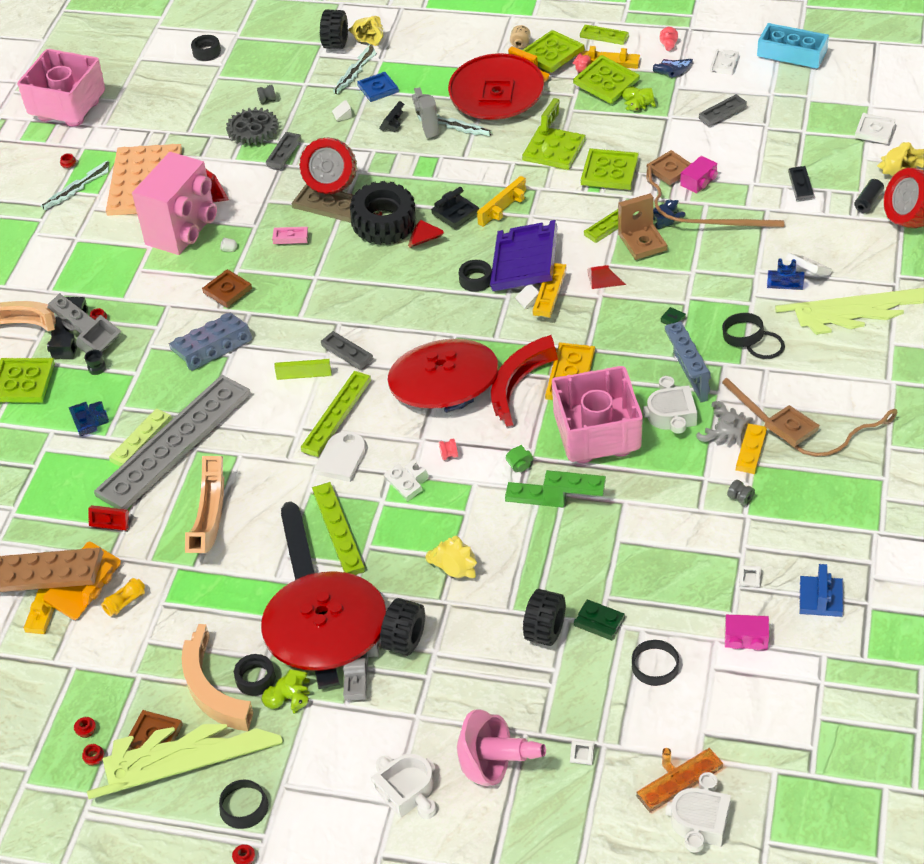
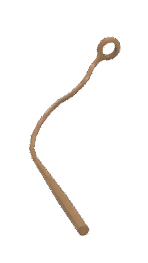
(736, 222)
(756, 410)

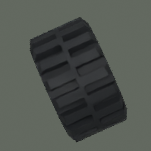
(333, 29)
(544, 617)
(402, 626)

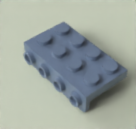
(211, 340)
(689, 359)

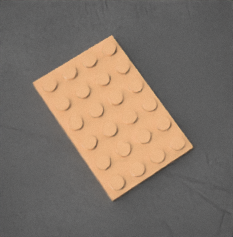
(129, 170)

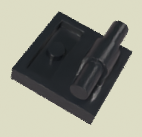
(454, 208)

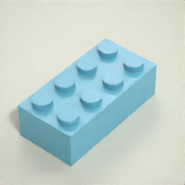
(792, 45)

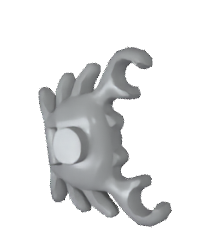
(728, 427)

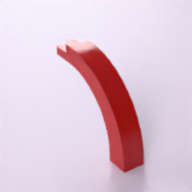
(514, 369)

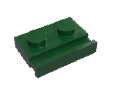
(599, 619)

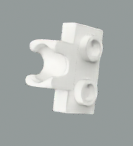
(407, 480)

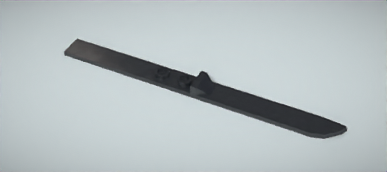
(301, 567)

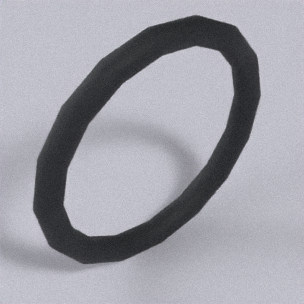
(769, 356)

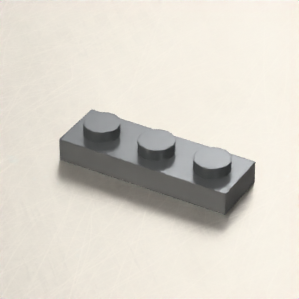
(722, 110)
(283, 150)
(346, 350)

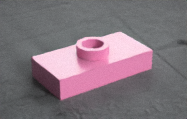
(290, 235)

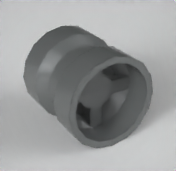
(266, 93)
(742, 493)

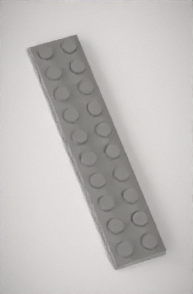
(172, 443)

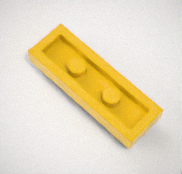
(751, 448)

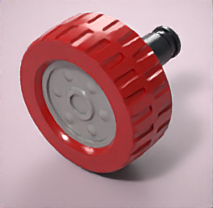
(328, 165)
(906, 198)

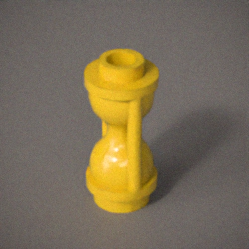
(119, 600)

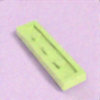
(146, 430)

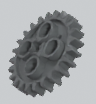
(252, 126)

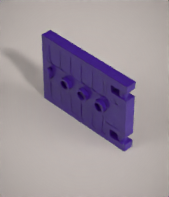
(524, 256)

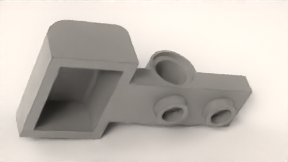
(427, 109)
(94, 334)
(356, 675)

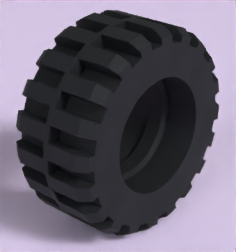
(382, 227)

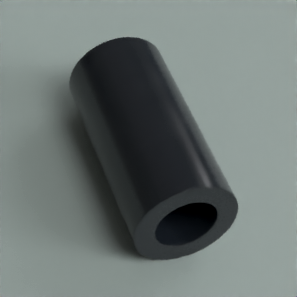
(869, 195)

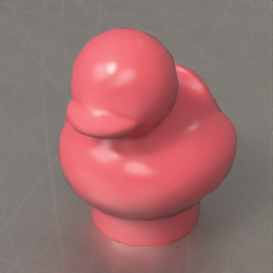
(668, 37)
(582, 62)

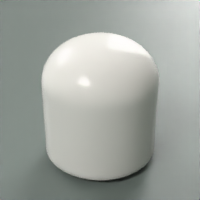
(228, 245)

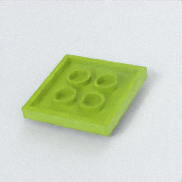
(554, 50)
(606, 79)
(554, 148)
(609, 169)
(25, 379)

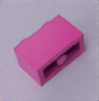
(698, 174)
(746, 631)

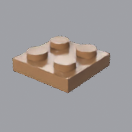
(669, 167)
(791, 425)

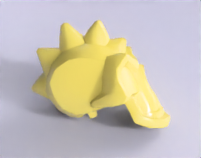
(368, 30)
(900, 158)
(454, 558)

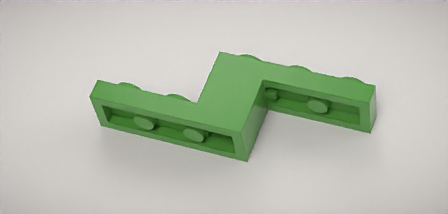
(555, 488)

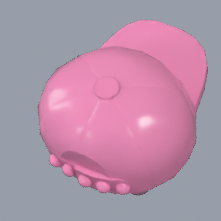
(487, 748)

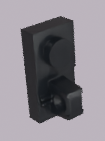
(390, 121)
(800, 183)

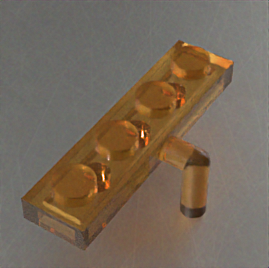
(678, 778)

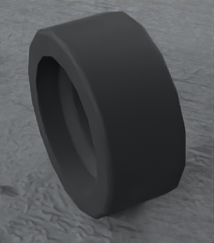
(205, 41)
(475, 266)
(249, 662)

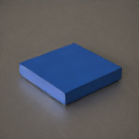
(377, 86)

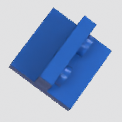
(821, 594)

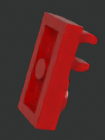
(108, 517)

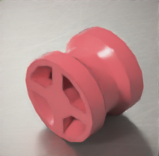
(448, 449)

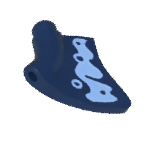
(672, 67)

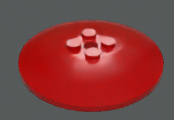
(475, 83)
(443, 373)
(319, 641)

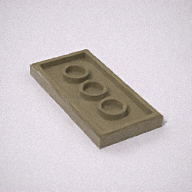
(328, 205)

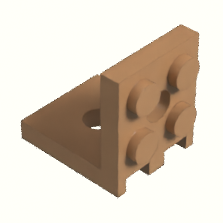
(639, 227)

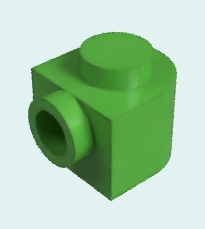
(519, 458)

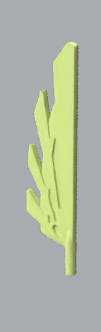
(841, 310)
(161, 760)

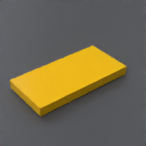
(571, 360)

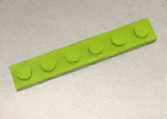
(335, 413)
(338, 529)

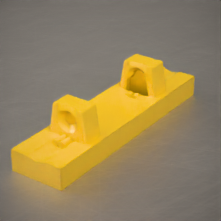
(622, 58)
(495, 206)
(549, 292)
(39, 614)

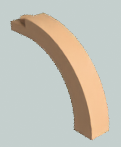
(27, 312)
(206, 526)
(212, 702)

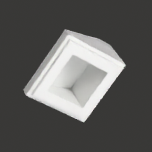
(342, 111)
(527, 296)
(749, 576)
(582, 752)

